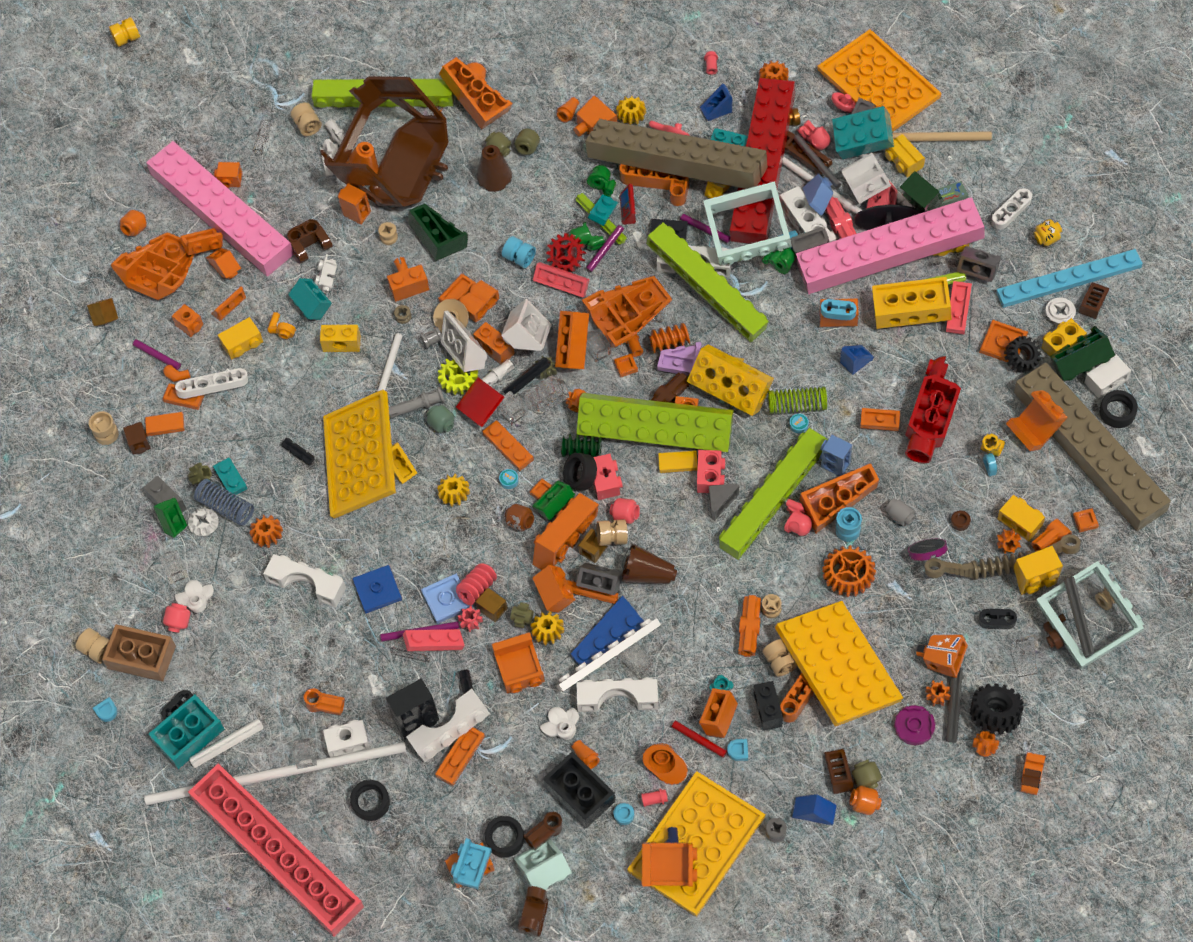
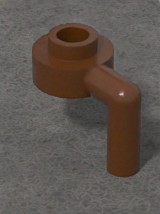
(1054, 638)

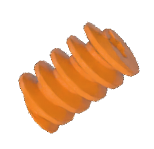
(669, 337)

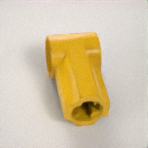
(992, 444)

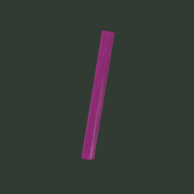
(395, 635)

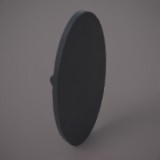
(882, 215)

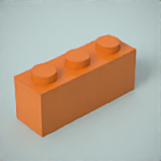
(572, 340)

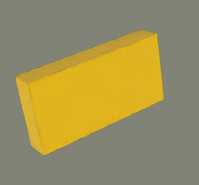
(678, 461)

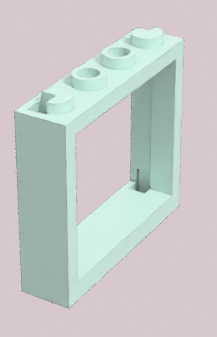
(743, 198)
(1114, 590)

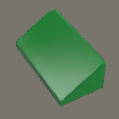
(553, 500)
(170, 517)

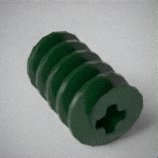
(581, 446)

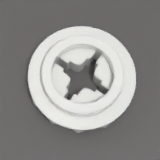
(1060, 304)
(204, 528)

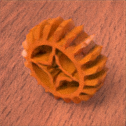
(859, 561)

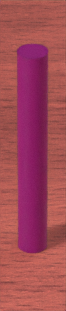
(697, 224)
(600, 254)
(158, 355)

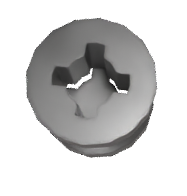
(774, 834)

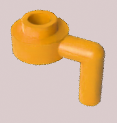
(283, 329)

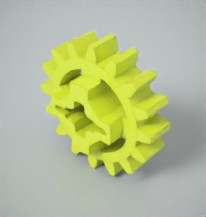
(457, 378)

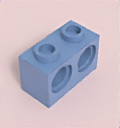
(836, 455)

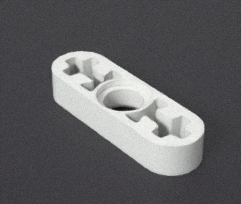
(1012, 201)

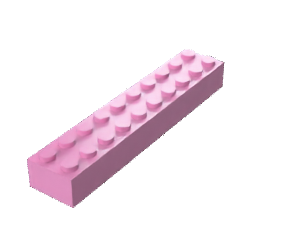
(220, 208)
(890, 245)

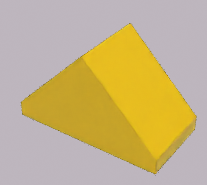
(402, 466)

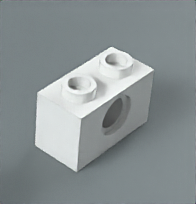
(357, 741)

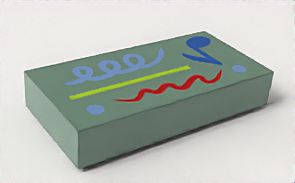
(953, 193)

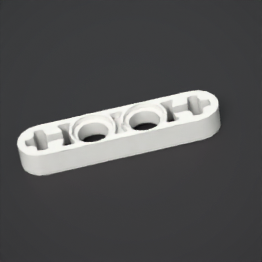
(211, 381)

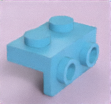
(471, 864)

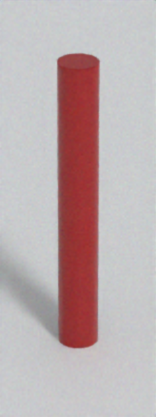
(699, 739)

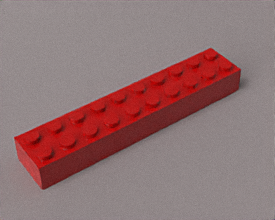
(769, 133)

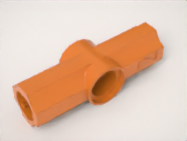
(749, 626)

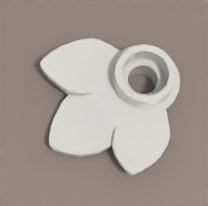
(195, 596)
(559, 721)

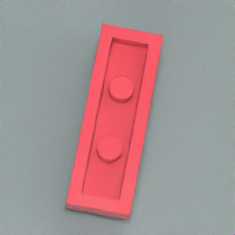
(561, 279)
(959, 307)
(433, 640)

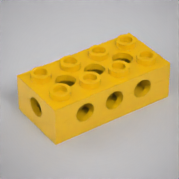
(911, 302)
(720, 385)

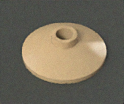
(454, 307)

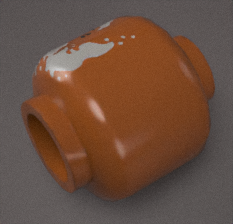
(519, 517)

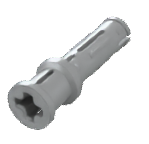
(424, 400)

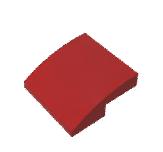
(480, 402)

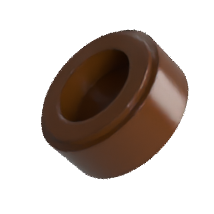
(960, 520)

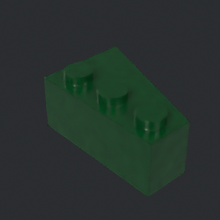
(921, 193)
(436, 233)
(1082, 355)

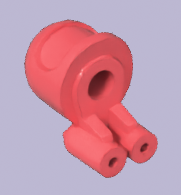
(817, 137)
(798, 521)

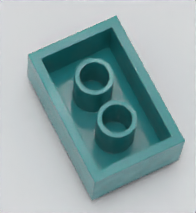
(863, 132)
(186, 731)

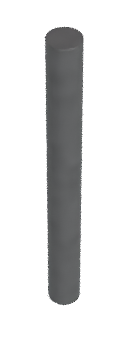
(815, 159)

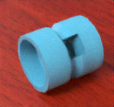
(516, 250)
(848, 524)

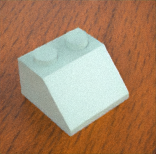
(543, 865)

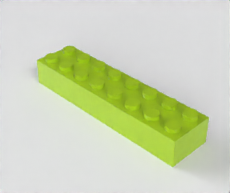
(655, 422)

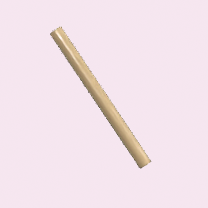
(946, 136)

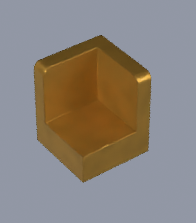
(102, 312)
(589, 547)
(491, 604)

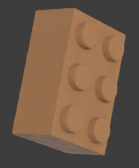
(139, 652)

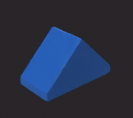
(717, 104)
(855, 357)
(814, 809)

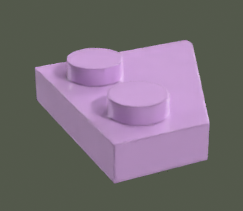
(679, 359)

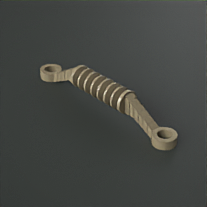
(972, 570)

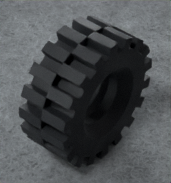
(997, 698)

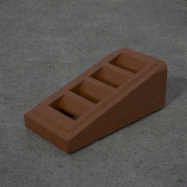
(1090, 310)
(841, 783)

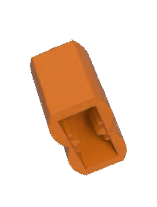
(479, 300)

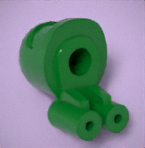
(600, 180)
(584, 234)
(780, 260)

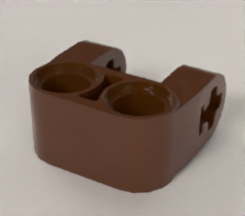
(306, 236)
(533, 911)

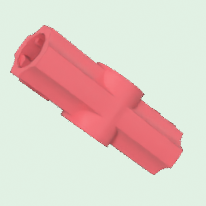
(839, 220)

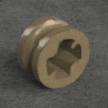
(402, 308)

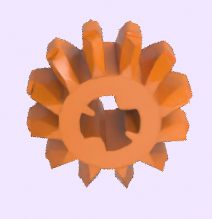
(774, 71)
(262, 537)

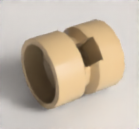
(306, 119)
(103, 428)
(611, 532)
(92, 644)
(779, 657)

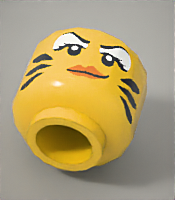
(1047, 232)

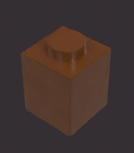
(136, 438)

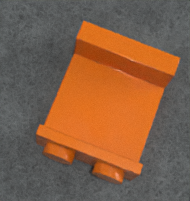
(1037, 421)

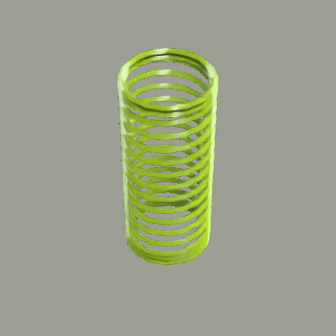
(772, 403)

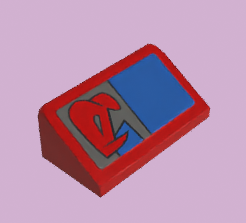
(627, 205)

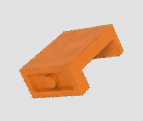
(518, 663)
(668, 864)

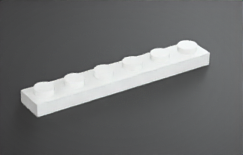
(600, 658)

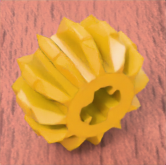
(631, 110)
(453, 490)
(554, 631)

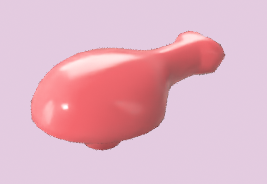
(843, 102)
(658, 126)

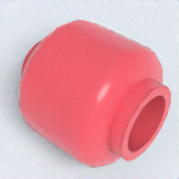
(625, 509)
(176, 617)

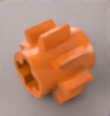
(573, 400)
(1008, 541)
(937, 687)
(985, 743)

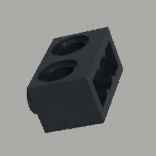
(768, 705)

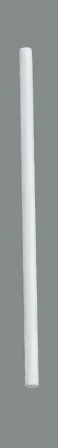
(287, 771)

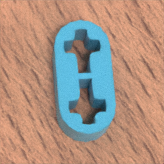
(838, 309)

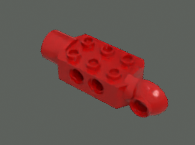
(931, 412)

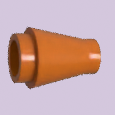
(566, 111)
(586, 754)

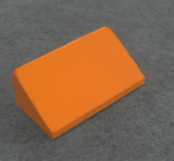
(229, 304)

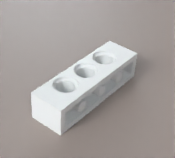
(799, 216)

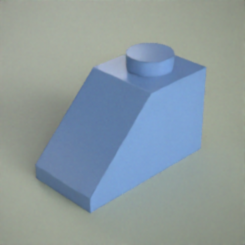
(818, 193)

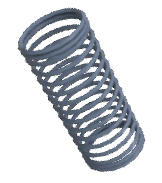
(240, 511)

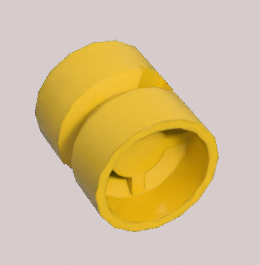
(123, 32)

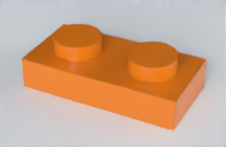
(880, 419)

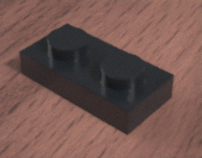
(679, 227)

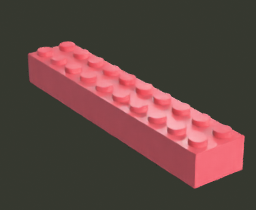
(276, 850)

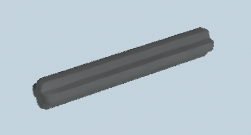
(1079, 617)
(954, 708)

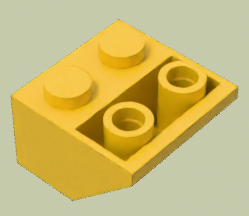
(1037, 570)

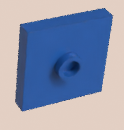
(377, 589)

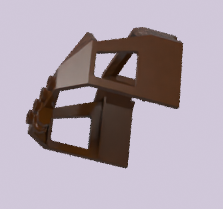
(411, 154)

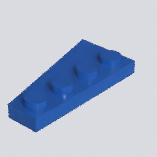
(611, 627)

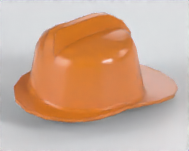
(665, 763)

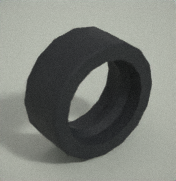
(1121, 396)
(588, 473)
(370, 785)
(504, 821)

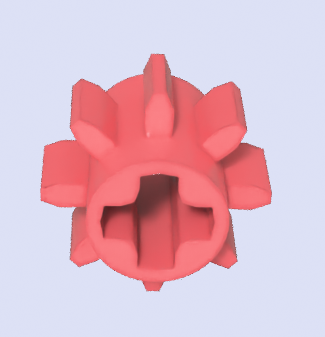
(470, 618)

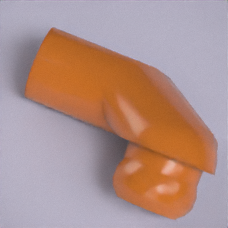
(175, 375)

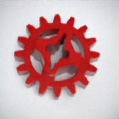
(571, 247)

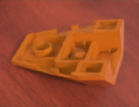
(156, 267)
(626, 309)

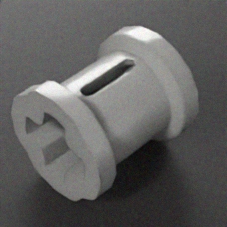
(431, 337)

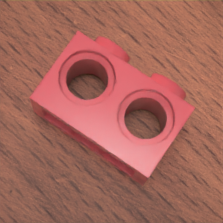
(708, 471)

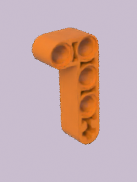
(654, 179)

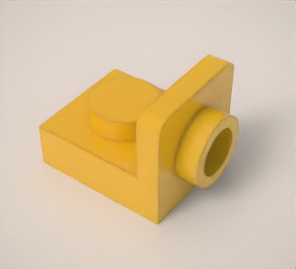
(715, 189)

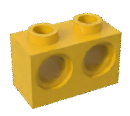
(1061, 337)

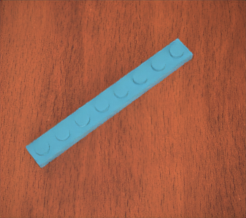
(1069, 278)

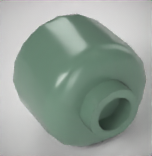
(440, 419)

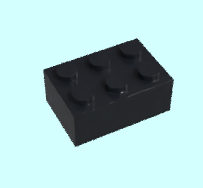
(412, 708)
(579, 789)

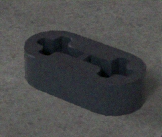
(997, 619)
(176, 702)

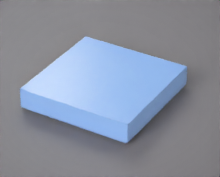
(443, 599)

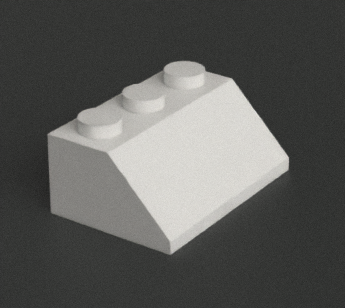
(526, 327)
(461, 344)

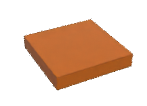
(998, 337)

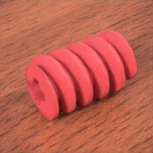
(475, 583)

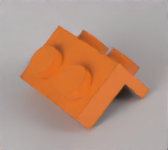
(202, 241)

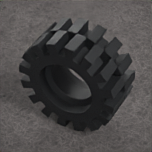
(1030, 349)

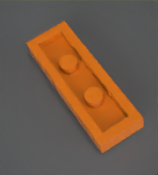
(508, 445)
(459, 756)

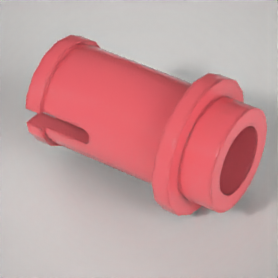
(711, 62)
(654, 797)

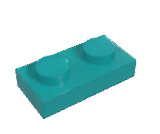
(603, 210)
(230, 476)

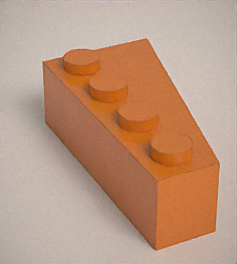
(473, 93)
(827, 499)
(564, 531)

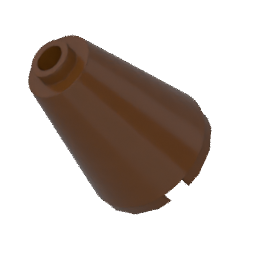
(493, 170)
(646, 567)

